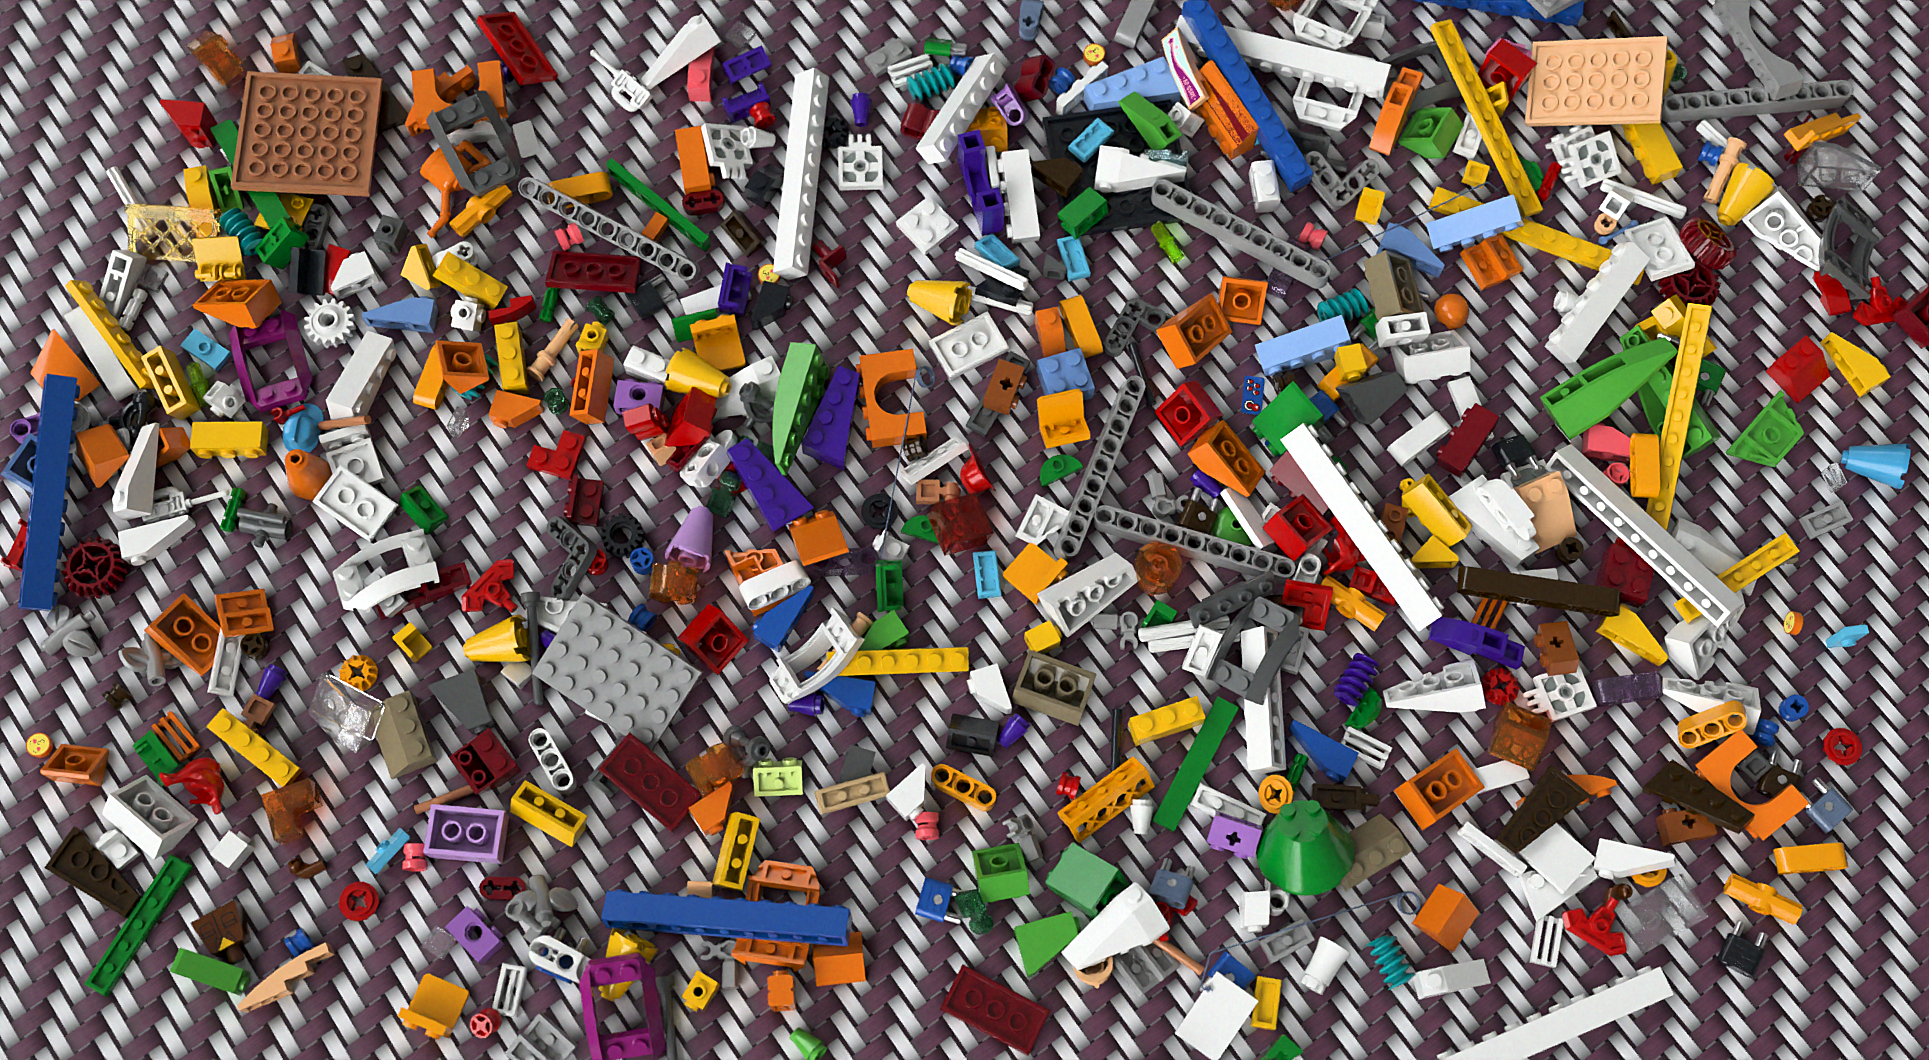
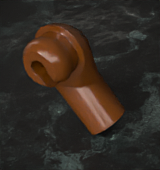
(304, 870)
(1618, 892)

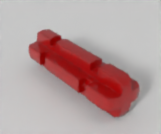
(1549, 181)

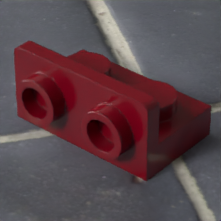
(584, 501)

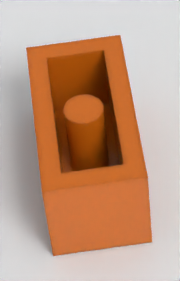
(656, 227)

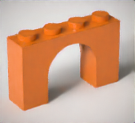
(427, 91)
(876, 371)
(1717, 769)

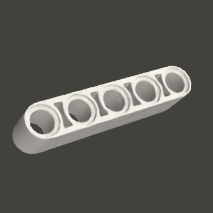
(101, 355)

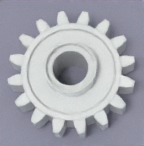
(322, 316)

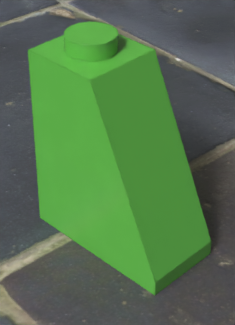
(1045, 939)
(211, 972)

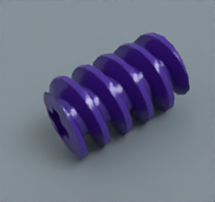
(1354, 679)

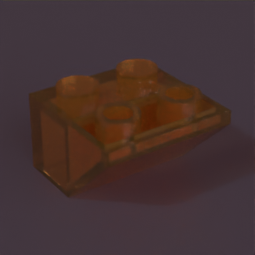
(1519, 736)

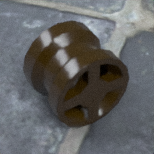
(1824, 204)
(1280, 382)
(915, 448)
(1564, 550)
(254, 641)
(117, 695)

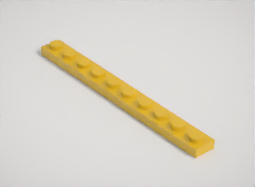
(1485, 117)
(1533, 234)
(1679, 409)

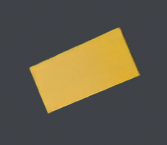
(1268, 996)

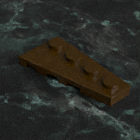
(391, 111)
(1688, 790)
(1543, 807)
(89, 871)

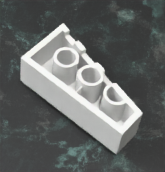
(1019, 196)
(361, 377)
(1486, 527)
(1087, 593)

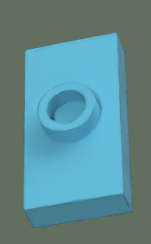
(1090, 140)
(997, 252)
(1073, 258)
(206, 350)
(987, 574)
(1847, 636)
(387, 850)

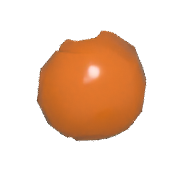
(1452, 310)

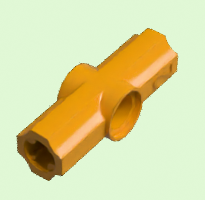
(479, 210)
(1354, 604)
(1763, 899)

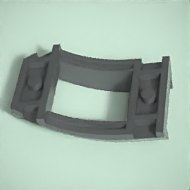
(1433, 94)
(463, 114)
(1855, 272)
(1240, 680)

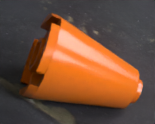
(306, 473)

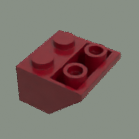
(485, 763)

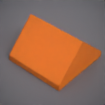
(1242, 299)
(462, 364)
(100, 452)
(77, 765)
(1446, 916)
(839, 963)

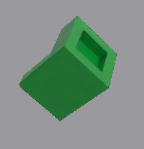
(1159, 615)

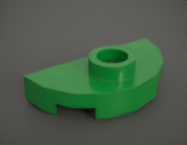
(1533, 173)
(1058, 468)
(920, 528)
(1367, 711)

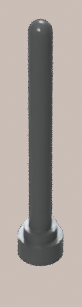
(530, 601)
(665, 987)

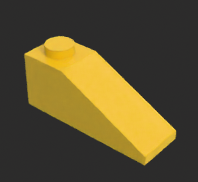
(200, 193)
(1672, 316)
(1858, 367)
(1633, 635)

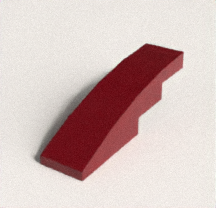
(451, 580)

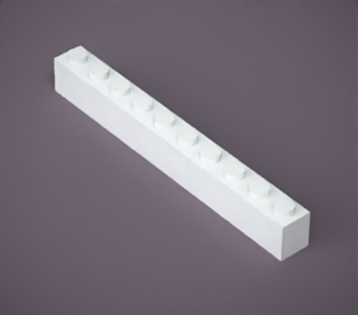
(1302, 61)
(801, 175)
(1362, 526)
(1645, 536)
(1569, 1021)

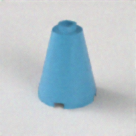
(1879, 462)

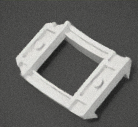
(1325, 36)
(1324, 114)
(420, 570)
(834, 633)

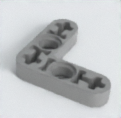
(1336, 185)

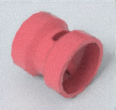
(573, 233)
(1314, 237)
(1617, 473)
(927, 826)
(414, 857)

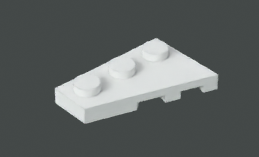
(553, 612)

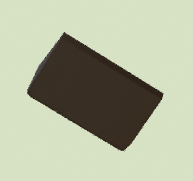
(1617, 26)
(743, 233)

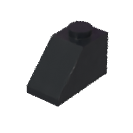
(764, 185)
(771, 304)

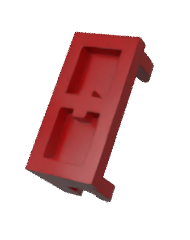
(16, 555)

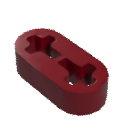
(703, 202)
(503, 882)

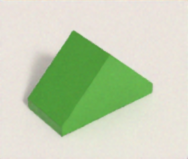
(225, 195)

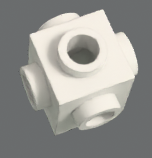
(468, 314)
(224, 400)

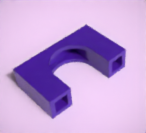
(985, 201)

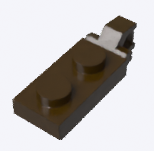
(1343, 797)

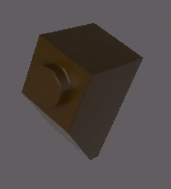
(1058, 174)

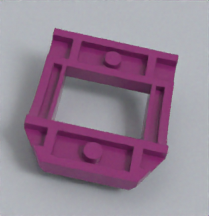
(271, 331)
(624, 1043)

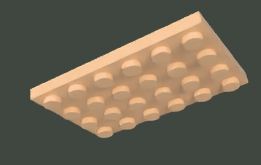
(1597, 82)

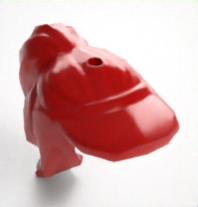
(1344, 552)
(201, 779)

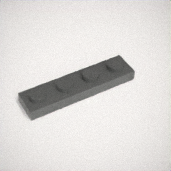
(984, 418)

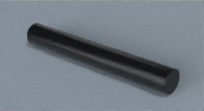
(1141, 372)
(1115, 739)

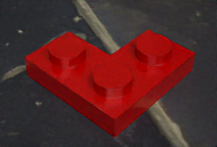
(559, 462)
(1314, 599)

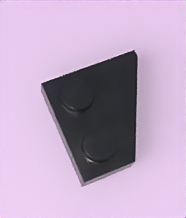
(1000, 291)

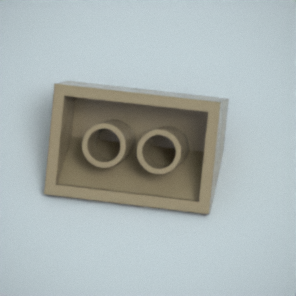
(1392, 285)
(1053, 687)
(404, 736)
(1376, 847)

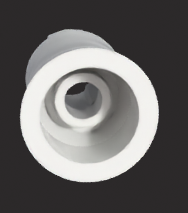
(1324, 965)

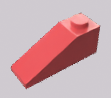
(701, 77)
(1606, 444)

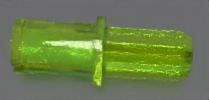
(1167, 242)
(198, 382)

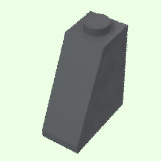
(1372, 395)
(465, 700)

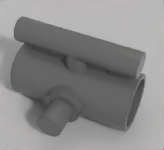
(264, 524)

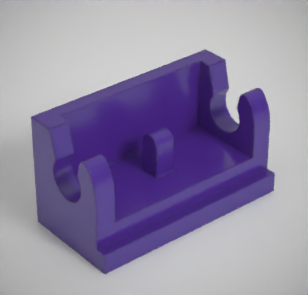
(746, 64)
(739, 107)
(734, 289)

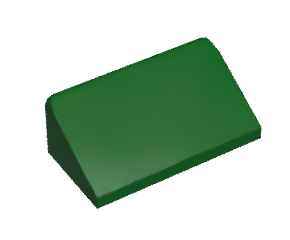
(682, 324)
(422, 509)

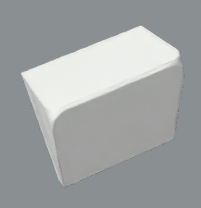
(1374, 27)
(518, 673)

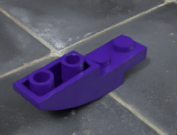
(1477, 639)

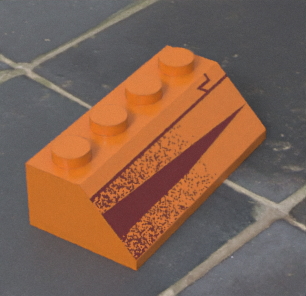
(1226, 114)

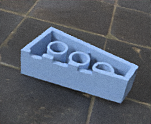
(1149, 80)
(1475, 224)
(1303, 346)

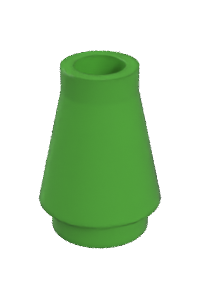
(808, 1045)

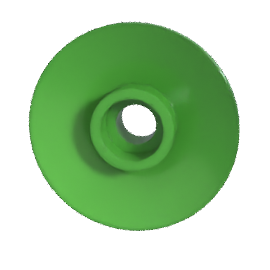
(1224, 529)

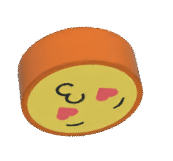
(1093, 54)
(766, 274)
(1793, 623)
(39, 745)

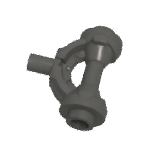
(750, 395)
(757, 747)

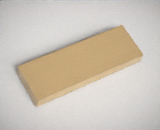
(852, 793)

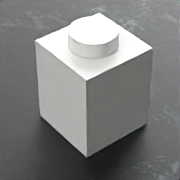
(1616, 203)
(233, 850)

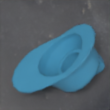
(302, 429)

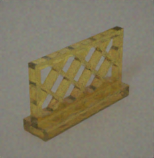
(169, 213)

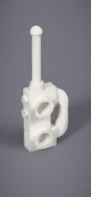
(624, 82)
(176, 505)

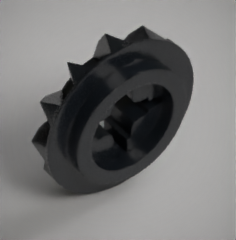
(837, 139)
(879, 501)

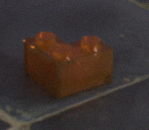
(212, 53)
(285, 806)

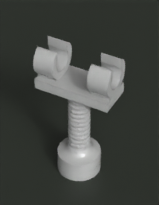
(518, 910)

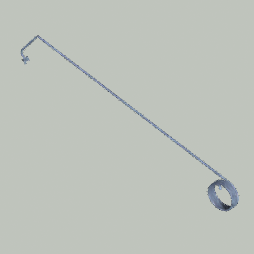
(1321, 275)
(921, 383)
(1208, 988)

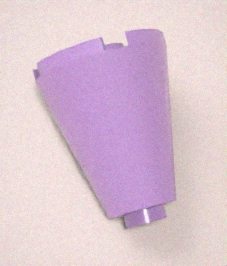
(693, 540)

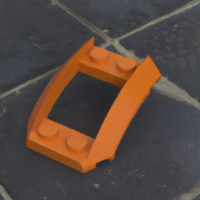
(786, 877)

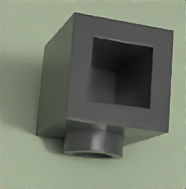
(390, 234)

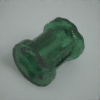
(600, 310)
(551, 399)

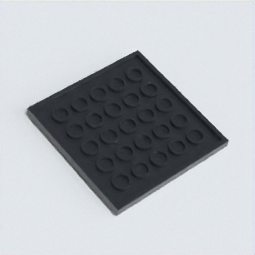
(1126, 208)

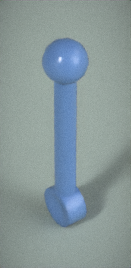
(1603, 240)

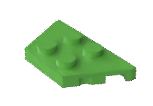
(1769, 434)

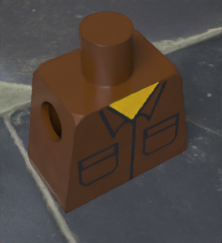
(224, 931)

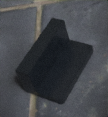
(308, 271)
(972, 735)

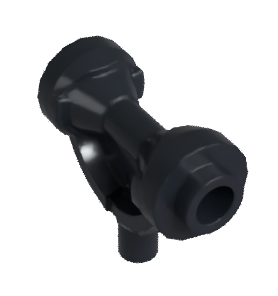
(142, 404)

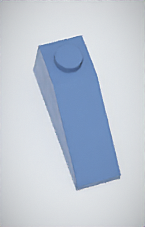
(1406, 244)
(408, 314)

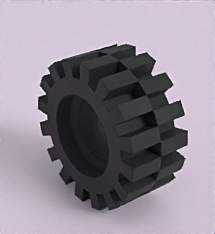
(617, 523)

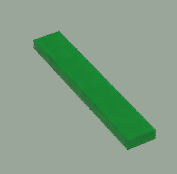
(266, 202)
(658, 205)
(1195, 764)
(139, 925)

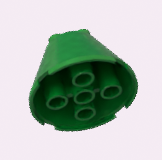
(1305, 849)

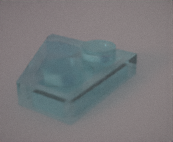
(1156, 155)

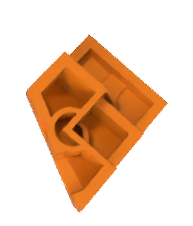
(61, 360)
(753, 563)

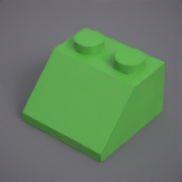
(1432, 132)
(1001, 872)

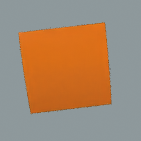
(1491, 261)
(243, 613)

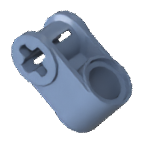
(1030, 17)

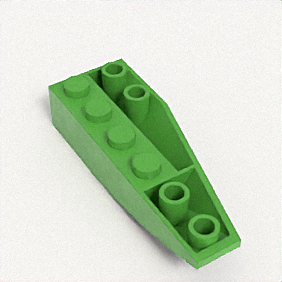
(1604, 386)
(1655, 398)
(796, 400)

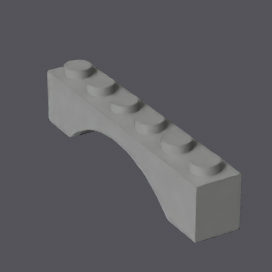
(1776, 74)

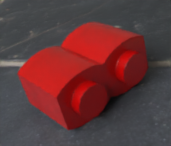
(645, 422)

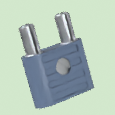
(1828, 808)
(1171, 887)

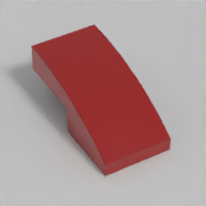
(335, 258)
(1834, 295)
(519, 308)
(1371, 586)

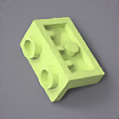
(778, 777)

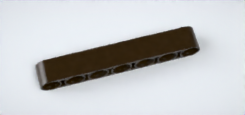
(1538, 591)

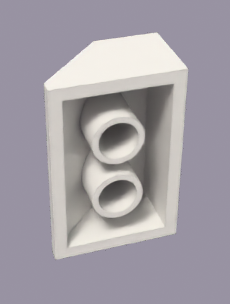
(1434, 357)
(149, 816)

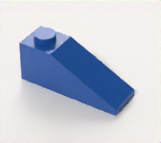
(780, 621)
(849, 693)
(1327, 754)

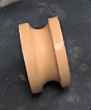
(1604, 230)

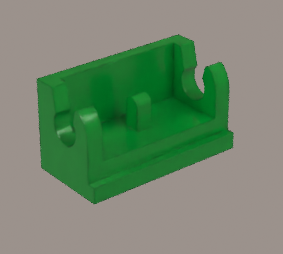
(1083, 212)
(277, 244)
(889, 585)
(157, 755)
(1282, 1049)

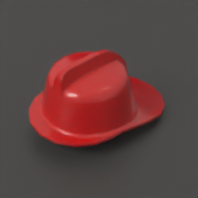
(973, 474)

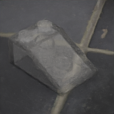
(1835, 168)
(345, 713)
(1662, 913)

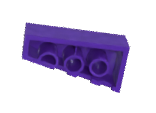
(833, 422)
(770, 490)

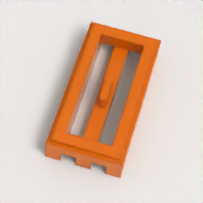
(1497, 617)
(164, 722)

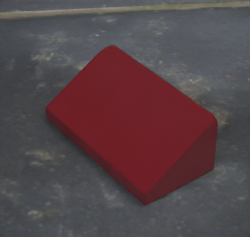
(683, 455)

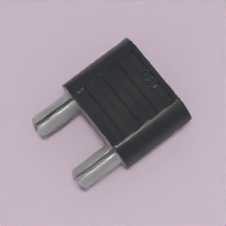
(647, 300)
(1515, 453)
(1741, 954)

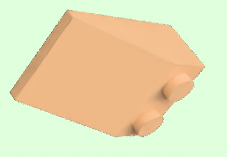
(1552, 509)

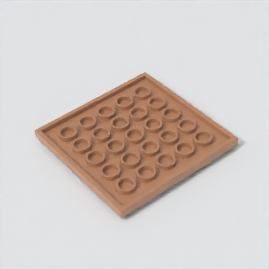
(307, 134)

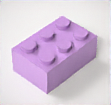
(466, 834)

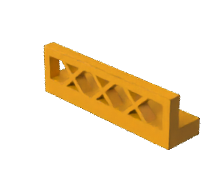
(1820, 130)
(1105, 795)

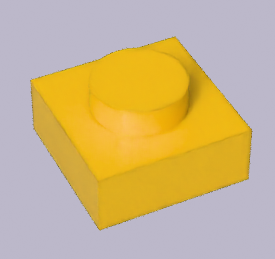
(1475, 173)

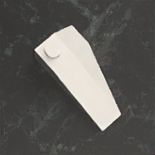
(1123, 172)
(1786, 227)
(763, 373)
(136, 485)
(1706, 549)
(1696, 642)
(1451, 690)
(1707, 696)
(1121, 925)

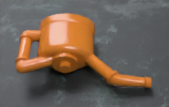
(439, 173)

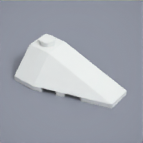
(689, 43)

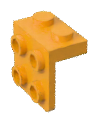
(992, 128)
(719, 342)
(1062, 418)
(1034, 572)
(435, 1007)

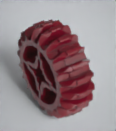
(1707, 243)
(1701, 283)
(81, 565)

